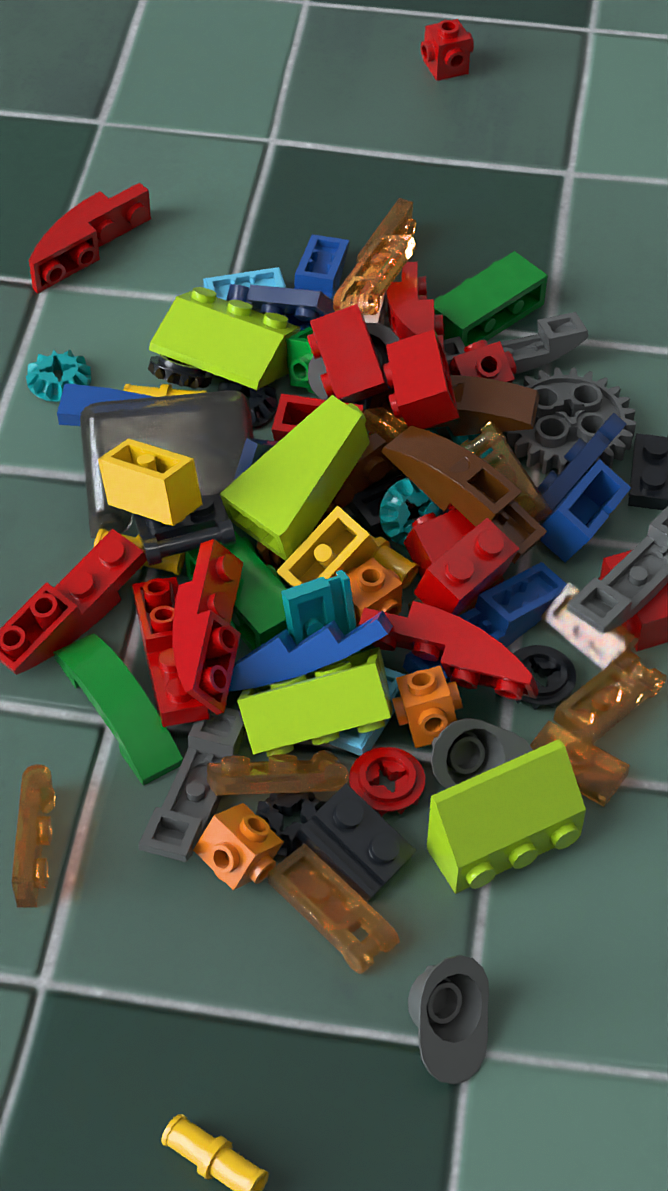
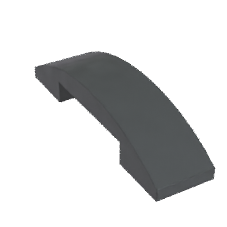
(554, 339)
(629, 584)
(191, 801)

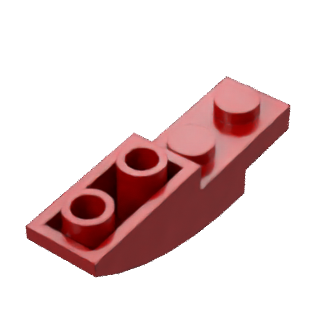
(79, 233)
(409, 308)
(68, 610)
(155, 614)
(202, 631)
(466, 650)

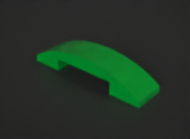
(122, 706)

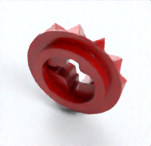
(398, 767)

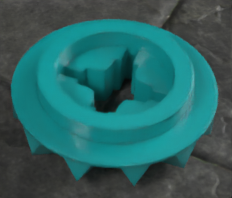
(42, 379)
(395, 511)

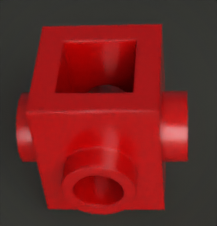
(447, 49)
(484, 362)

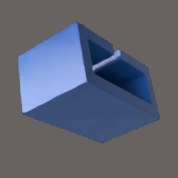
(583, 510)

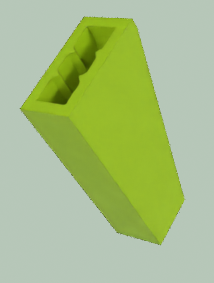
(298, 477)

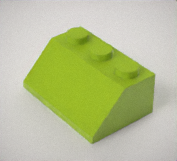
(225, 338)
(318, 704)
(505, 817)

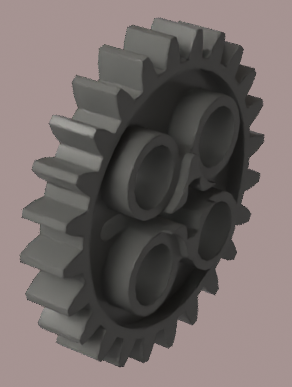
(571, 410)

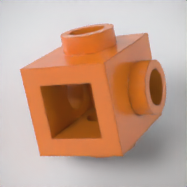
(375, 589)
(425, 697)
(239, 846)

